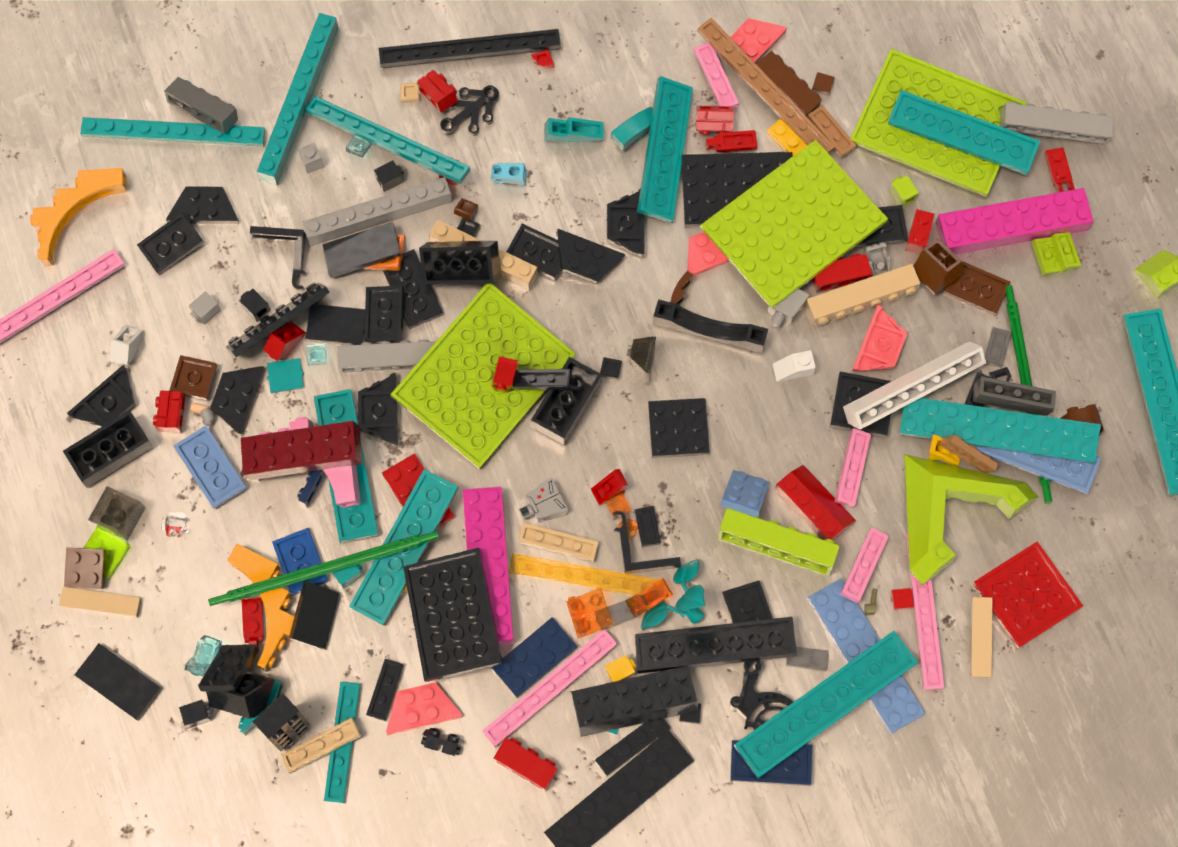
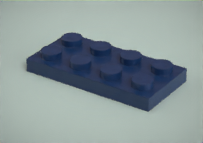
(534, 657)
(791, 771)

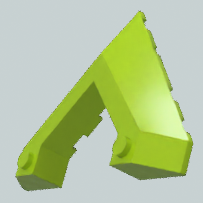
(928, 487)

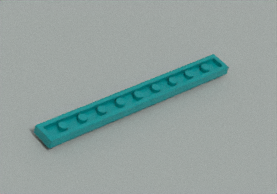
(171, 132)
(388, 139)

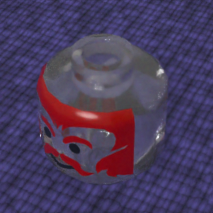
(175, 524)

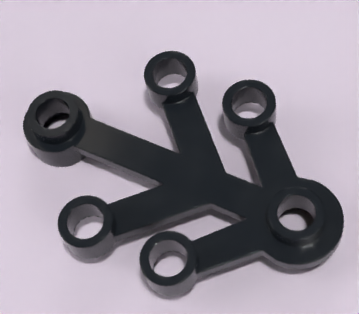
(472, 108)

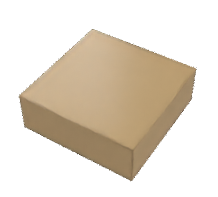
(409, 92)

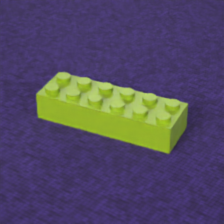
(778, 541)

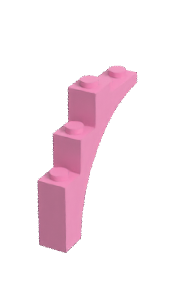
(343, 479)

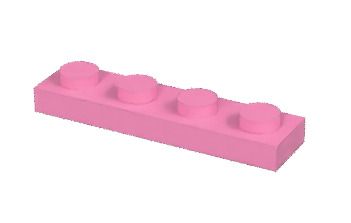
(715, 76)
(852, 467)
(864, 565)

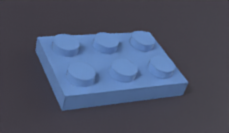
(745, 493)

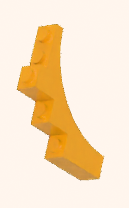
(68, 202)
(279, 622)

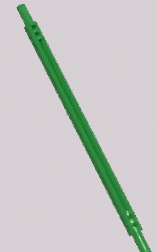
(1023, 365)
(323, 568)

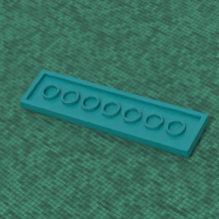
(964, 132)
(665, 149)
(418, 517)
(359, 520)

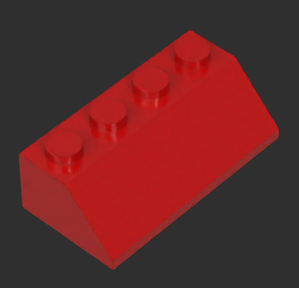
(814, 504)

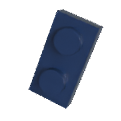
(313, 481)

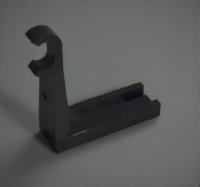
(284, 234)
(644, 566)

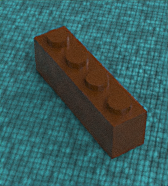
(789, 83)

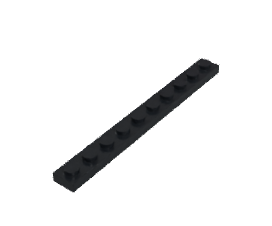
(469, 48)

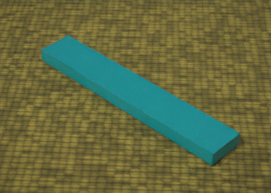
(340, 758)

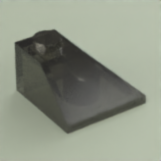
(642, 356)

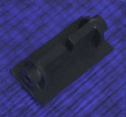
(435, 738)

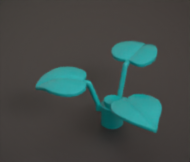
(686, 606)

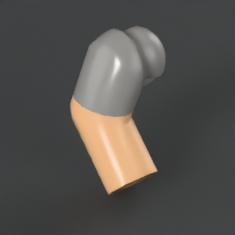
(205, 411)

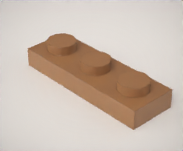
(832, 131)
(968, 453)

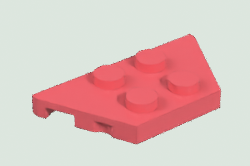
(757, 37)
(703, 254)
(880, 344)
(420, 708)

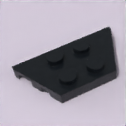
(204, 206)
(625, 224)
(585, 257)
(236, 396)
(106, 401)
(379, 410)

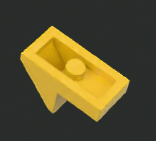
(940, 453)

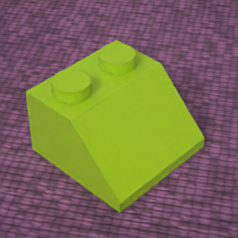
(1159, 273)

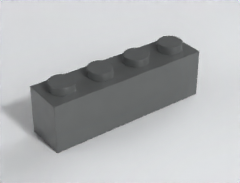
(201, 105)
(1014, 396)

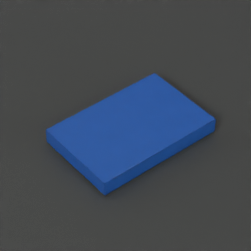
(298, 552)

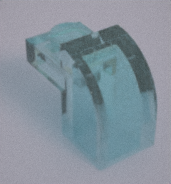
(203, 656)

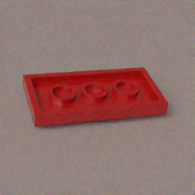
(403, 478)

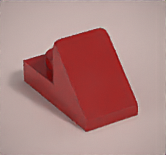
(609, 487)

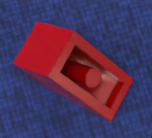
(283, 341)
(504, 374)

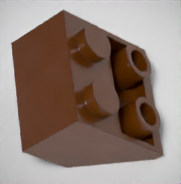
(938, 266)

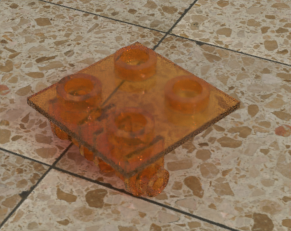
(589, 612)

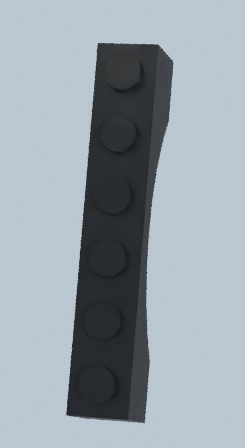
(680, 319)

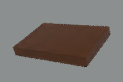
(978, 289)

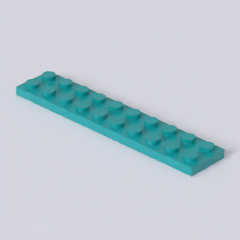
(1158, 384)
(1002, 429)
(825, 704)

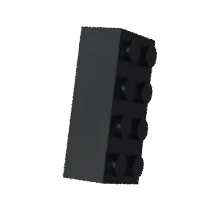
(460, 262)
(564, 408)
(107, 449)
(282, 723)

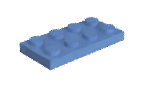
(210, 467)

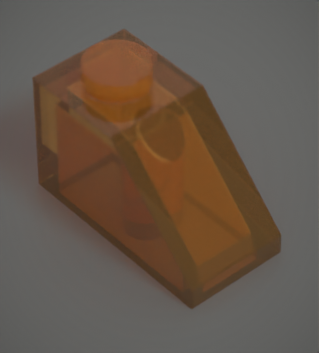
(648, 597)

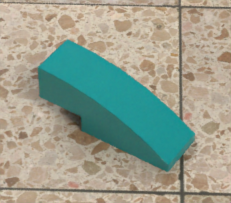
(632, 129)
(573, 130)

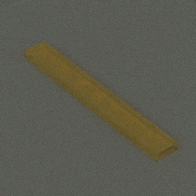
(578, 575)

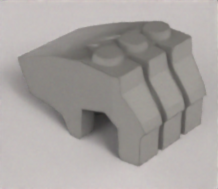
(878, 258)

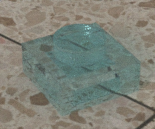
(358, 146)
(316, 354)

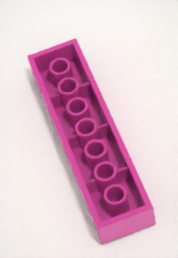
(1015, 221)
(487, 531)

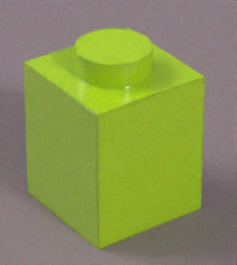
(903, 190)

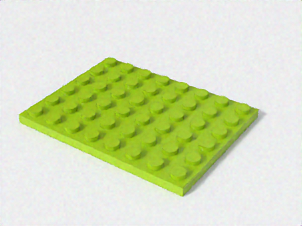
(917, 152)
(793, 224)
(454, 378)

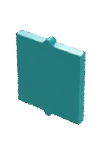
(285, 375)

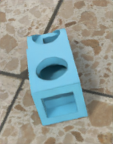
(509, 173)

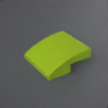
(1056, 253)

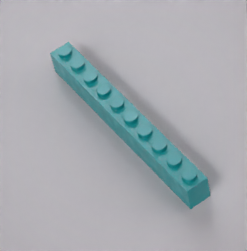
(297, 99)

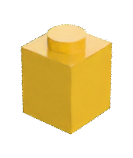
(620, 669)

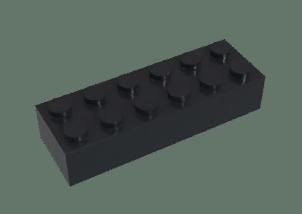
(634, 701)

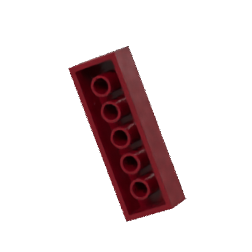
(301, 450)

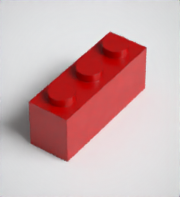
(843, 273)
(526, 763)

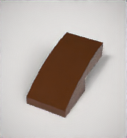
(678, 294)

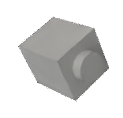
(311, 158)
(204, 308)

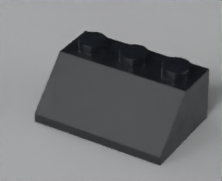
(247, 700)

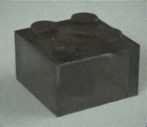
(116, 513)

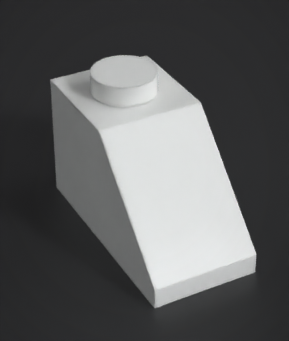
(125, 345)
(794, 366)

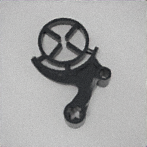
(751, 700)

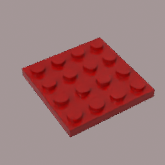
(1028, 594)

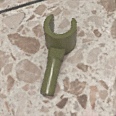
(870, 609)

